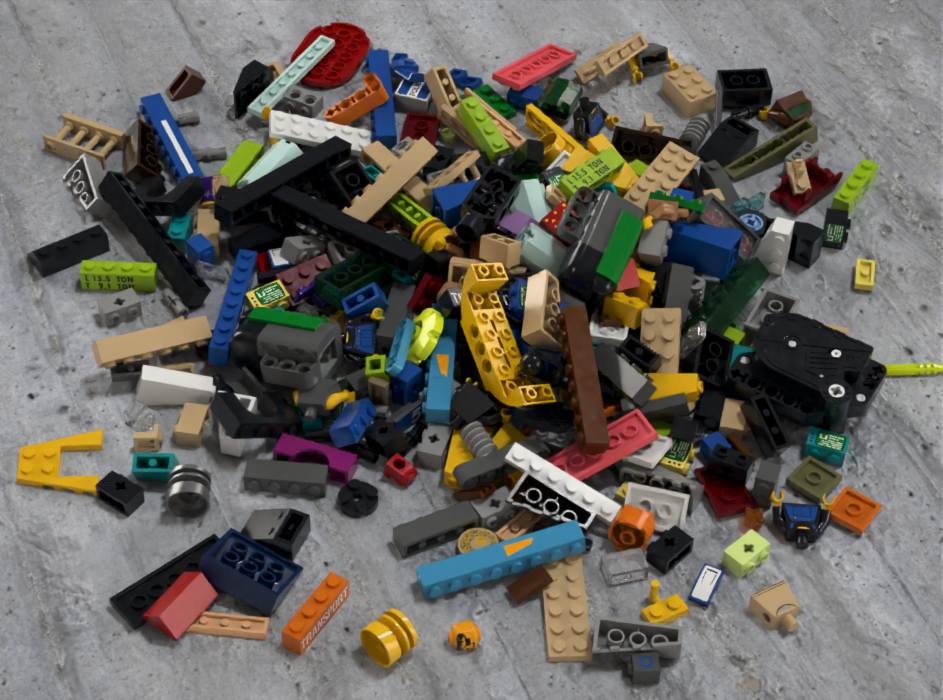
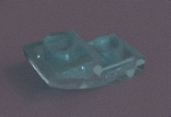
(755, 203)

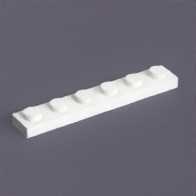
(525, 459)

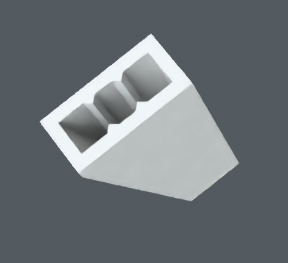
(172, 387)

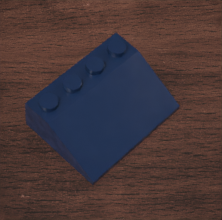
(249, 571)

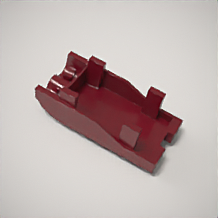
(821, 183)

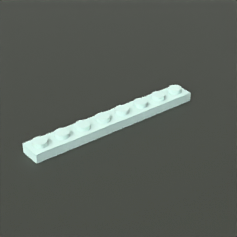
(291, 75)

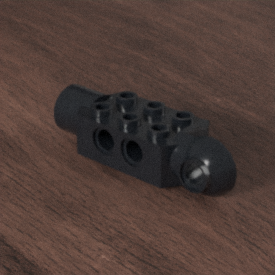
(489, 200)

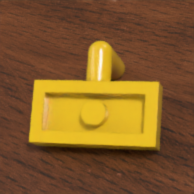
(663, 610)

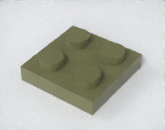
(813, 479)

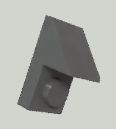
(128, 372)

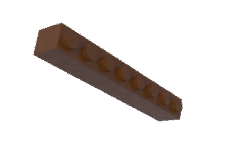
(583, 380)

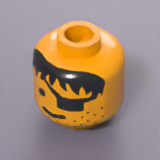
(464, 635)

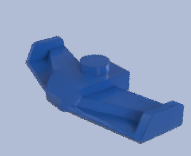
(406, 68)

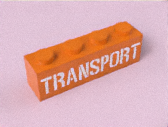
(315, 613)

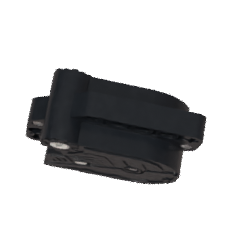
(808, 372)

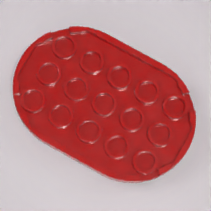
(342, 60)

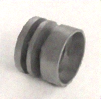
(188, 491)

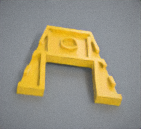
(41, 463)

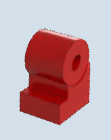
(400, 470)

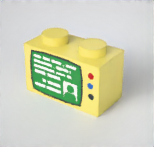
(268, 296)
(678, 456)

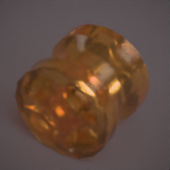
(753, 517)

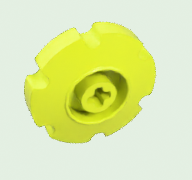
(425, 335)

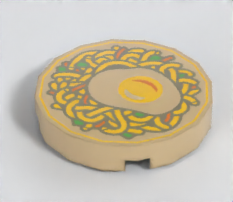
(475, 539)

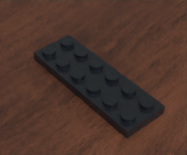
(141, 595)

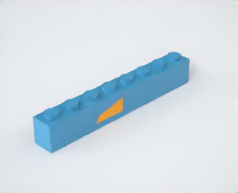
(441, 373)
(501, 559)

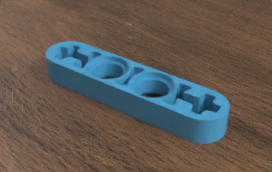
(400, 347)

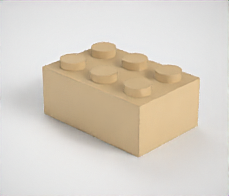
(689, 91)

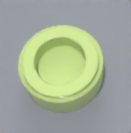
(448, 135)

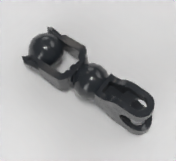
(533, 364)

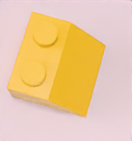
(625, 308)

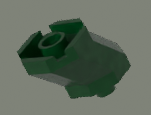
(559, 97)

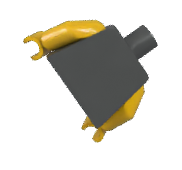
(651, 57)
(321, 398)

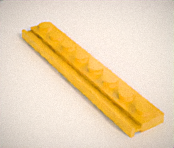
(542, 125)

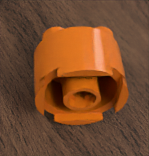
(631, 528)

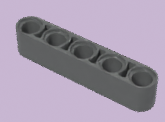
(492, 465)

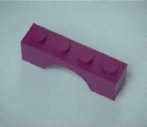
(340, 463)

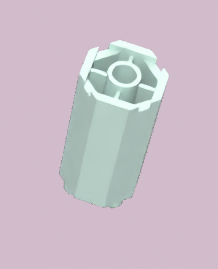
(275, 157)
(533, 201)
(540, 250)

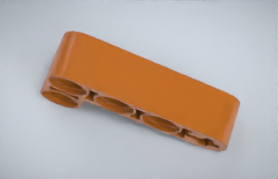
(358, 103)

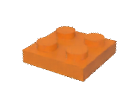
(854, 510)

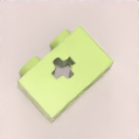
(746, 553)

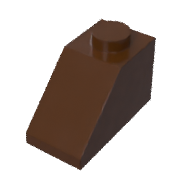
(185, 84)

